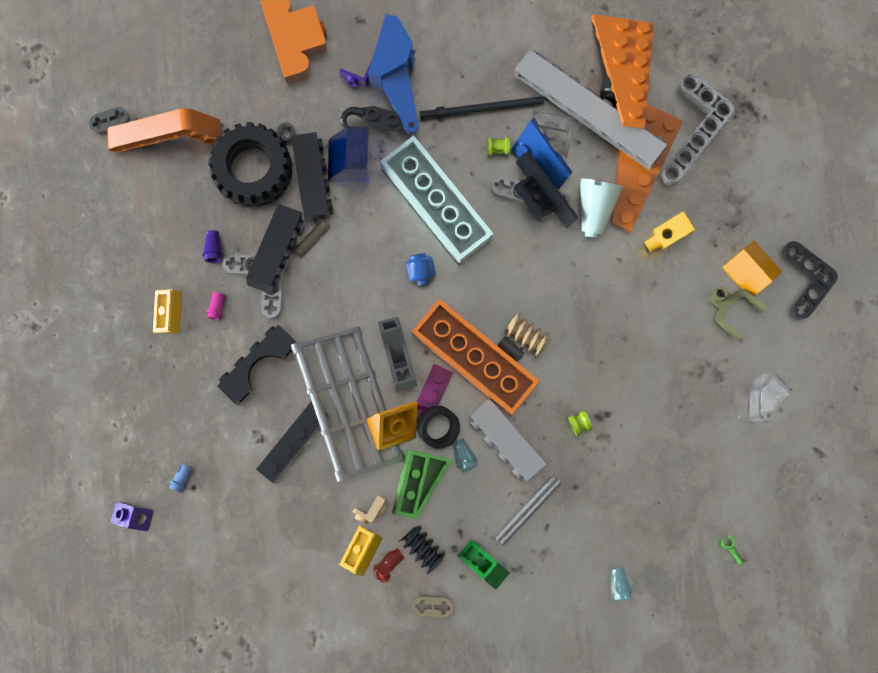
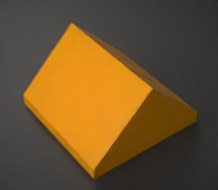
(752, 269)
(393, 425)

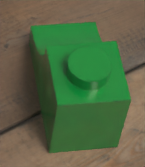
(483, 564)

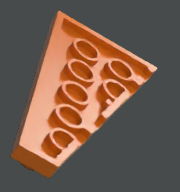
(627, 60)
(634, 177)

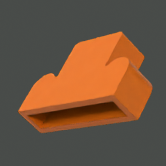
(294, 36)

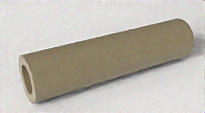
(312, 237)

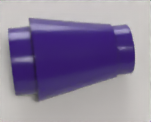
(212, 248)

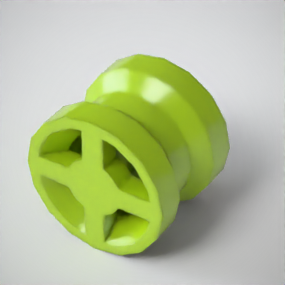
(580, 423)

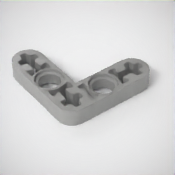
(265, 303)

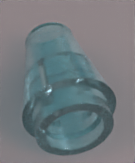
(464, 456)
(620, 585)

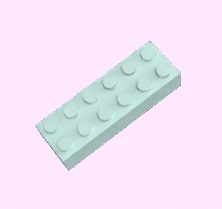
(436, 199)

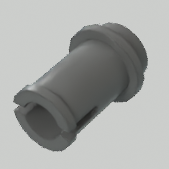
(511, 349)

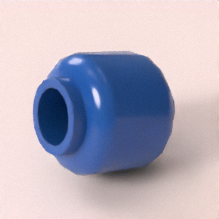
(420, 268)

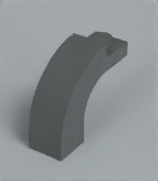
(397, 354)

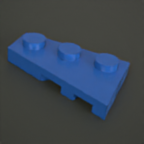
(545, 156)

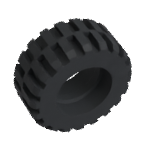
(246, 138)

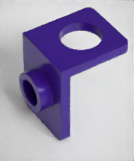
(354, 79)
(126, 516)

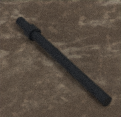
(441, 112)

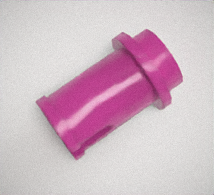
(216, 306)

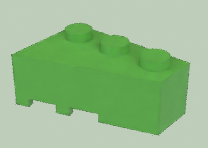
(417, 481)

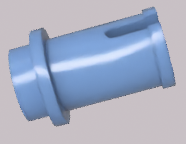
(180, 478)

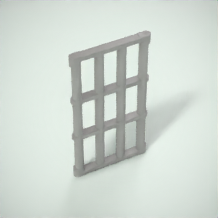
(332, 386)

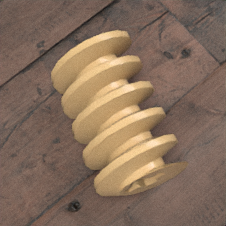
(527, 335)

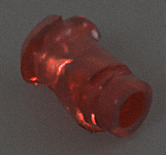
(388, 563)

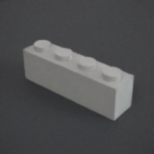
(508, 441)

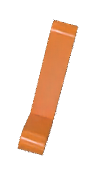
(162, 128)

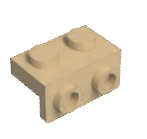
(377, 509)

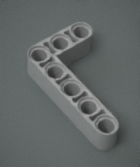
(701, 133)

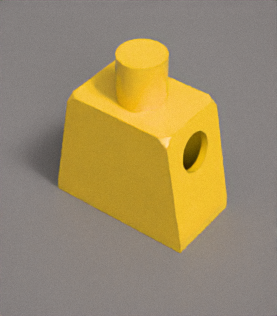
(679, 229)

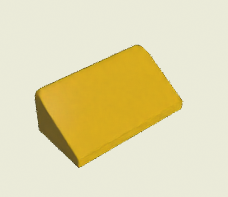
(167, 311)
(361, 551)

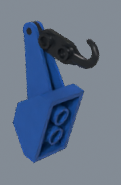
(390, 72)

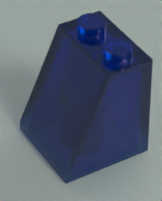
(349, 155)

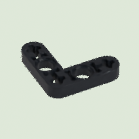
(816, 282)

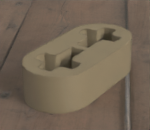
(431, 612)

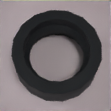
(452, 434)

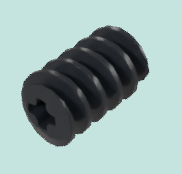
(423, 548)

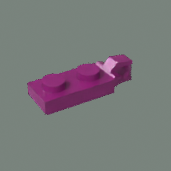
(433, 388)

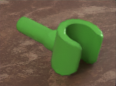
(732, 549)

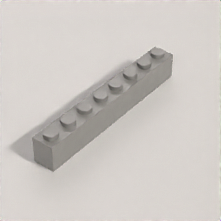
(589, 109)

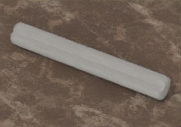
(528, 510)

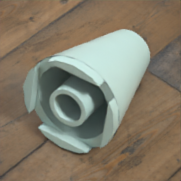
(597, 205)

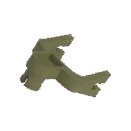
(724, 303)

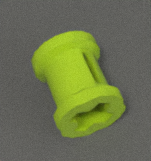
(498, 146)

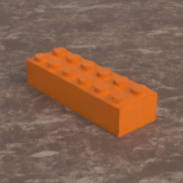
(475, 357)

